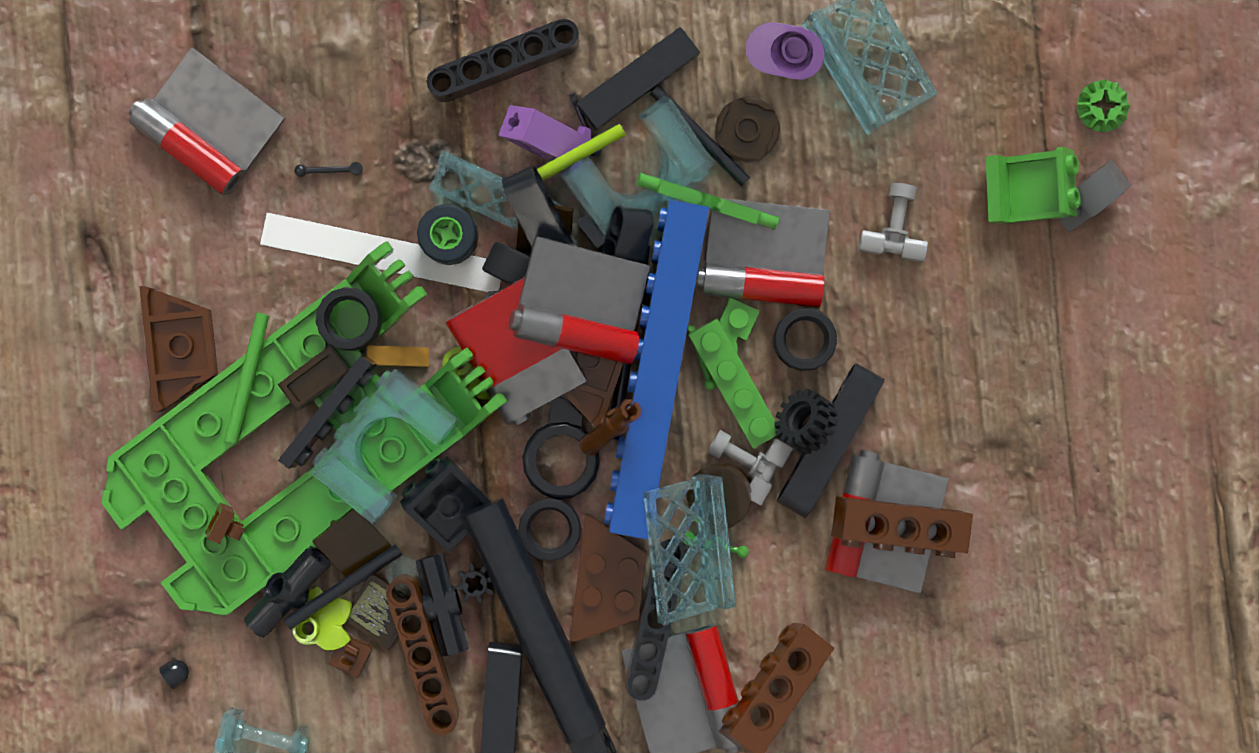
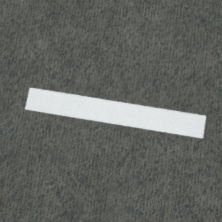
(354, 246)

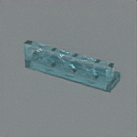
(480, 178)

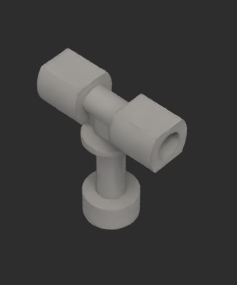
(894, 238)
(761, 467)

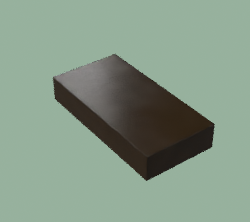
(314, 378)

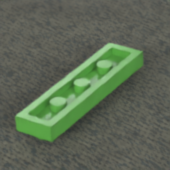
(734, 382)

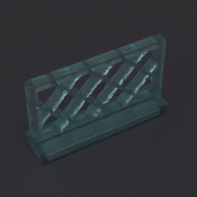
(850, 77)
(710, 543)

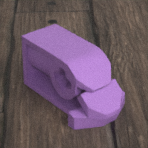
(541, 133)

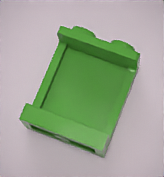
(1032, 186)

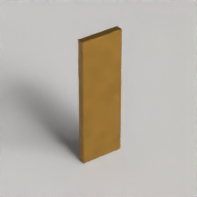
(399, 356)

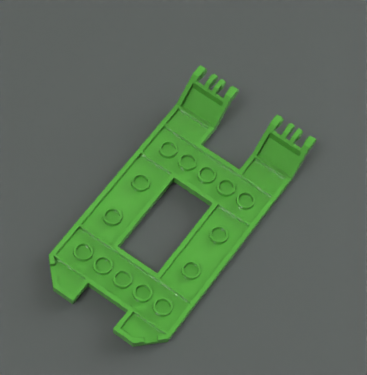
(167, 461)

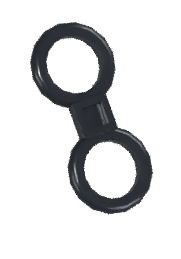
(567, 420)

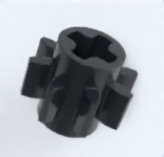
(466, 583)

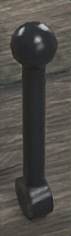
(583, 121)
(355, 168)

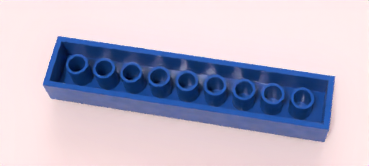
(659, 364)

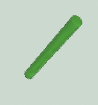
(246, 378)

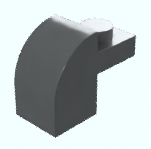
(1097, 193)

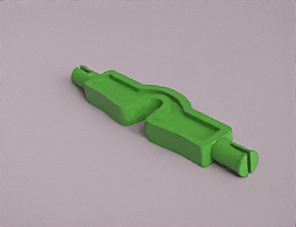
(700, 198)

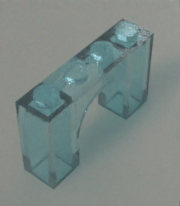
(681, 162)
(342, 465)

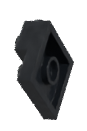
(442, 500)

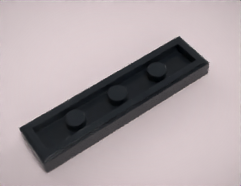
(638, 78)

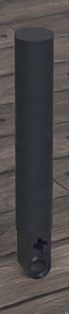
(538, 628)

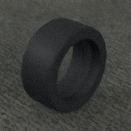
(326, 307)
(816, 317)
(574, 529)

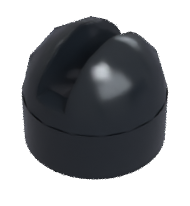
(174, 673)

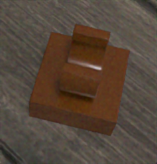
(223, 524)
(351, 657)

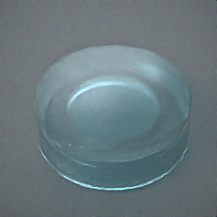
(402, 565)

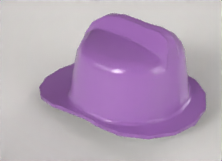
(785, 50)

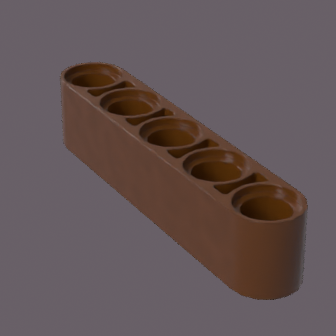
(419, 669)

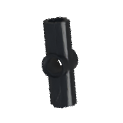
(286, 591)
(442, 604)

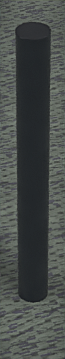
(709, 144)
(342, 587)

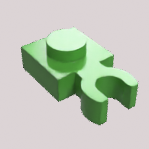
(738, 321)

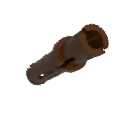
(613, 425)

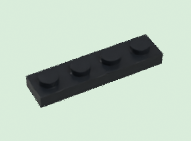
(337, 402)

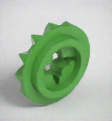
(1093, 116)

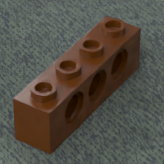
(951, 535)
(774, 710)

